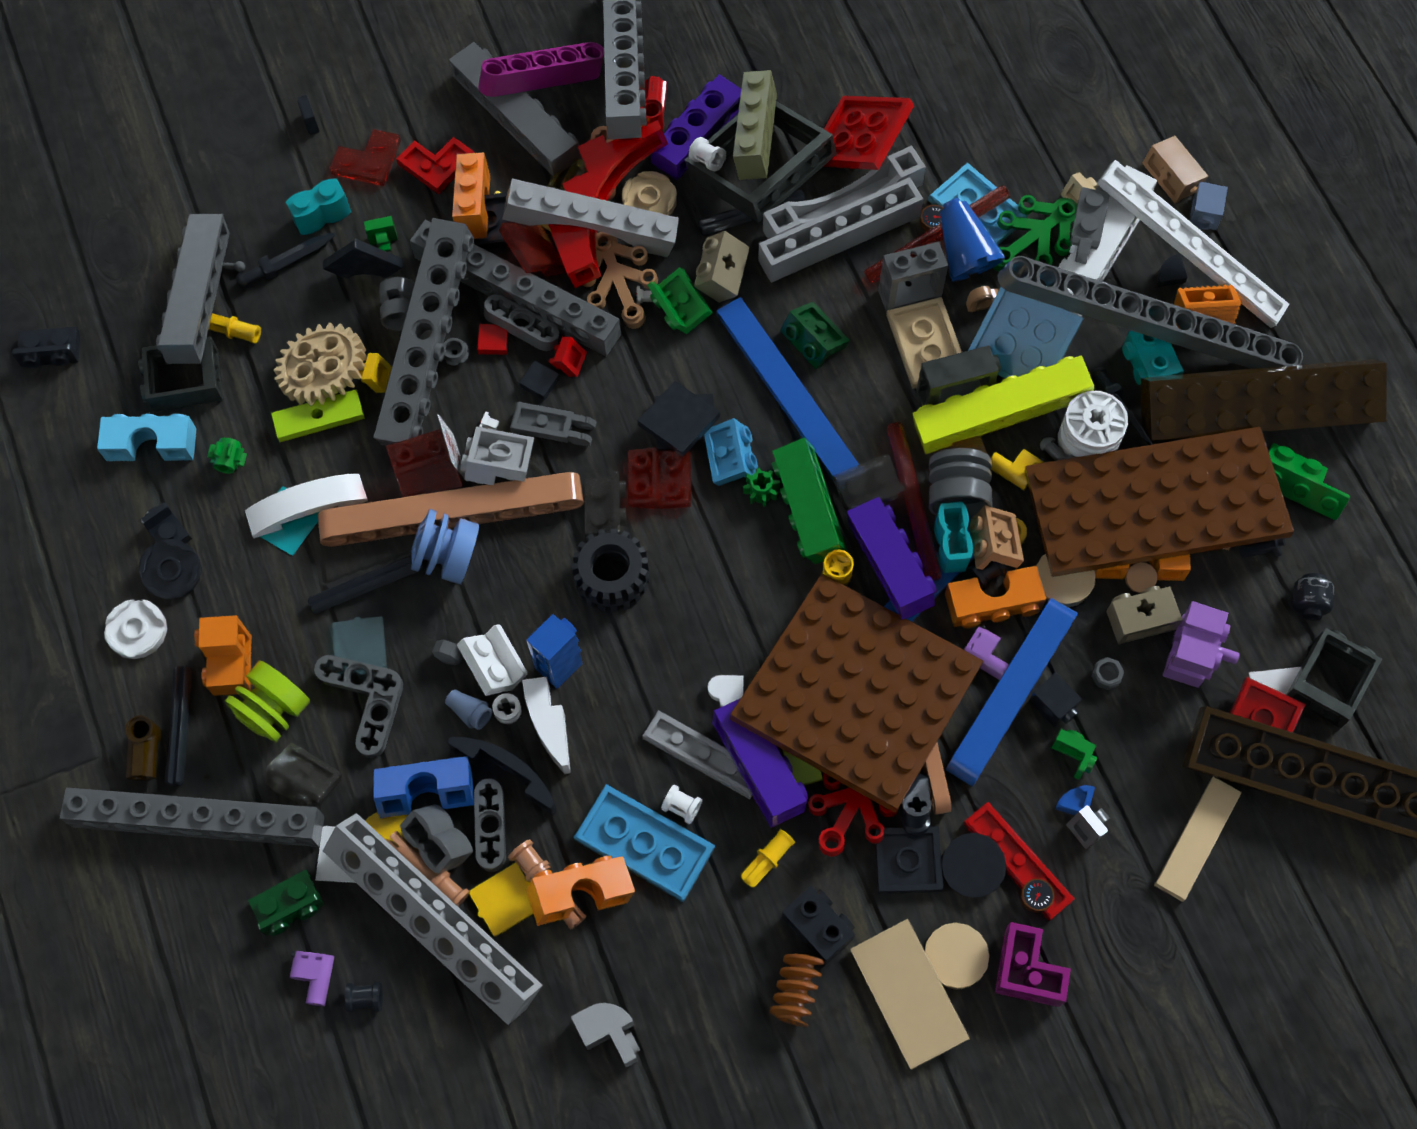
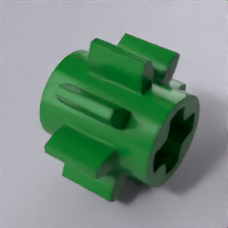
(227, 455)
(761, 495)

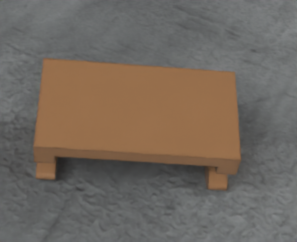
(1174, 168)

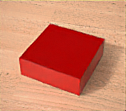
(492, 339)

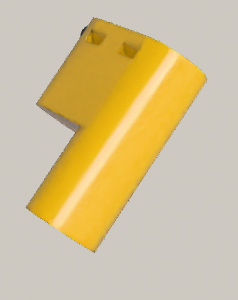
(1014, 470)

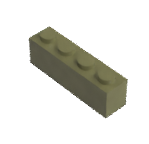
(755, 125)

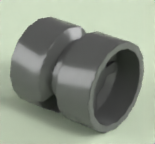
(395, 299)

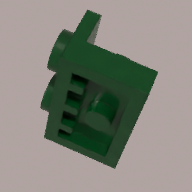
(813, 334)
(285, 903)

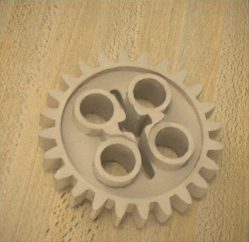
(320, 364)

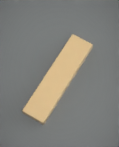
(1197, 839)

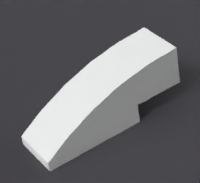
(547, 721)

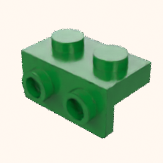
(680, 301)

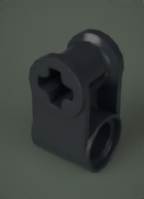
(917, 806)

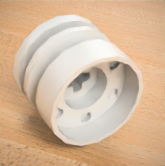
(1092, 424)

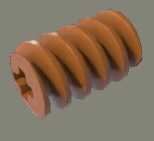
(795, 988)

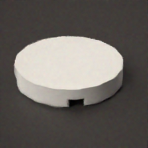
(135, 629)

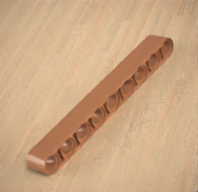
(475, 504)

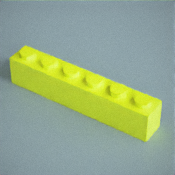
(1002, 404)

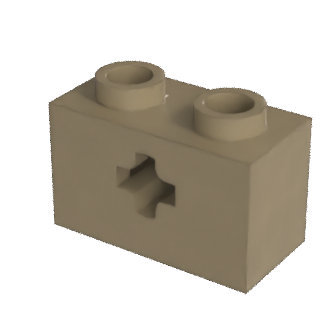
(721, 266)
(1131, 625)

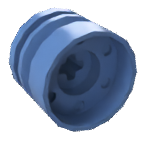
(444, 546)

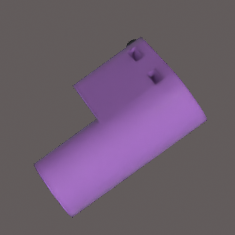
(982, 646)
(315, 969)

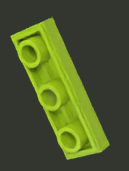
(302, 420)

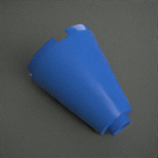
(967, 241)

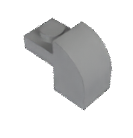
(605, 1022)

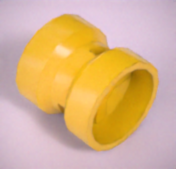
(841, 563)

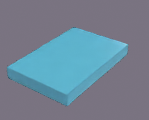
(970, 186)

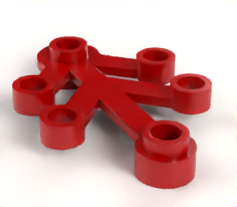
(853, 801)

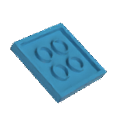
(1026, 333)

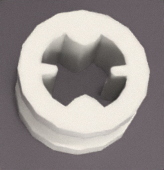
(500, 715)

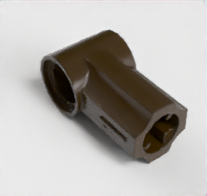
(142, 751)

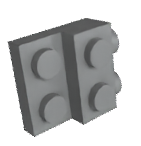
(496, 454)

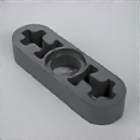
(515, 311)
(499, 847)

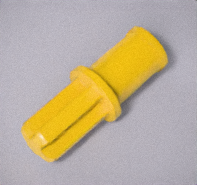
(235, 328)
(767, 858)

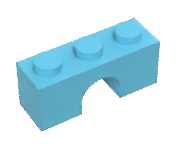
(123, 434)

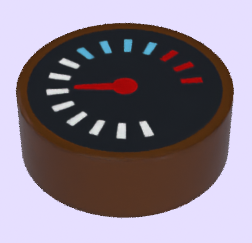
(930, 217)
(1037, 895)

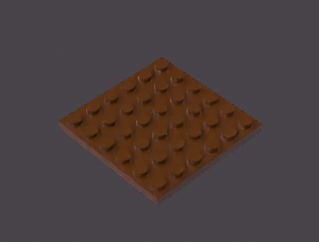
(857, 692)

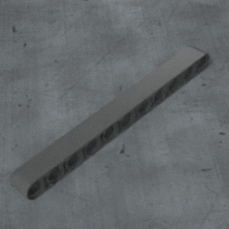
(1137, 318)

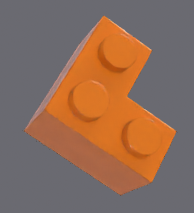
(227, 651)

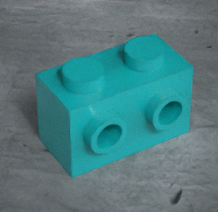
(1150, 356)

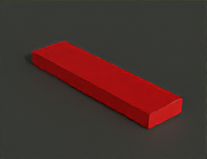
(1020, 859)

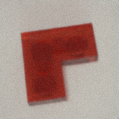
(370, 165)

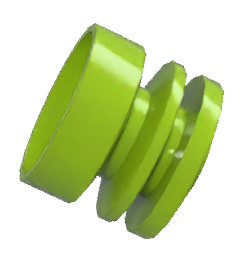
(267, 701)

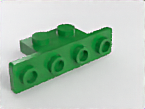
(1303, 482)

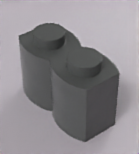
(436, 838)

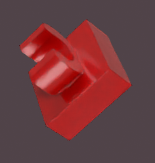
(568, 357)

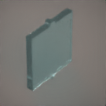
(360, 641)

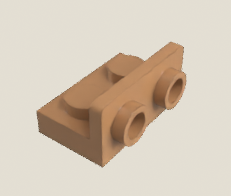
(995, 538)

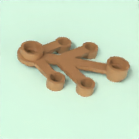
(616, 273)

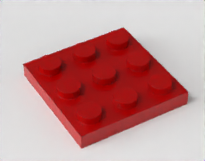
(866, 129)

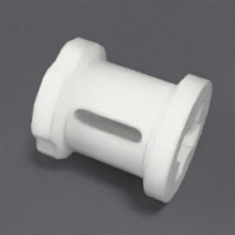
(703, 152)
(681, 804)

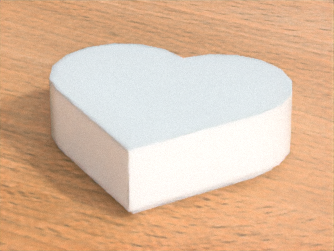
(726, 688)

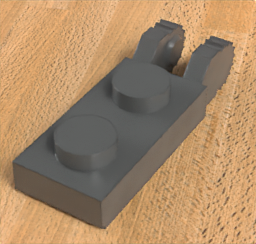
(551, 424)

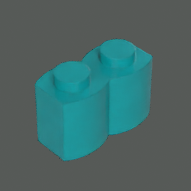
(318, 206)
(953, 537)

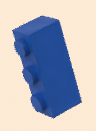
(555, 650)

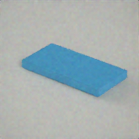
(647, 841)

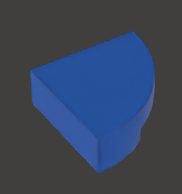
(1076, 799)

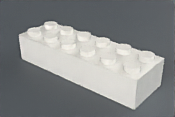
(1116, 231)

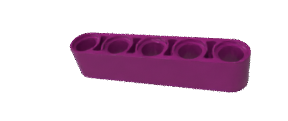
(541, 69)

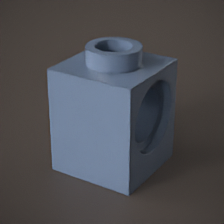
(1208, 205)

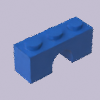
(399, 785)

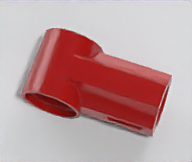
(655, 98)

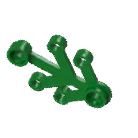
(1039, 229)

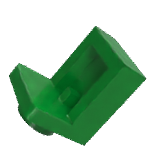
(1075, 746)

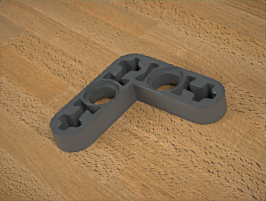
(377, 697)

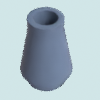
(471, 710)

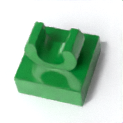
(381, 232)

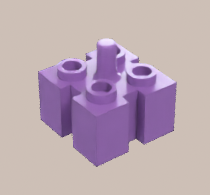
(1197, 645)

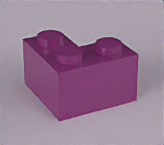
(1022, 974)

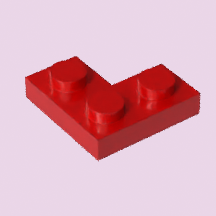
(432, 170)

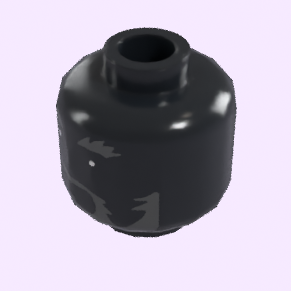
(1313, 596)

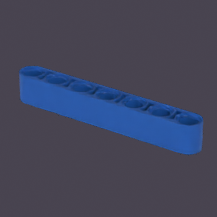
(1011, 692)

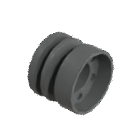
(960, 477)

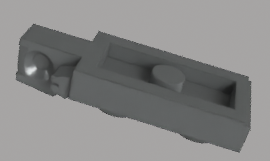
(1089, 222)

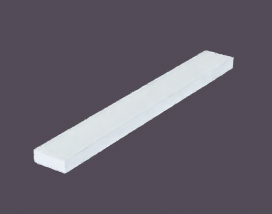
(1192, 243)

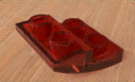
(532, 248)
(423, 464)
(659, 479)

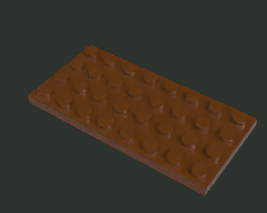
(1157, 501)

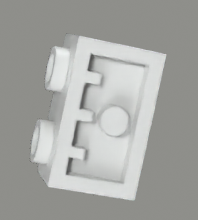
(493, 661)

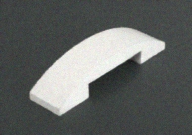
(304, 500)

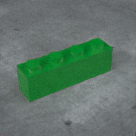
(808, 499)

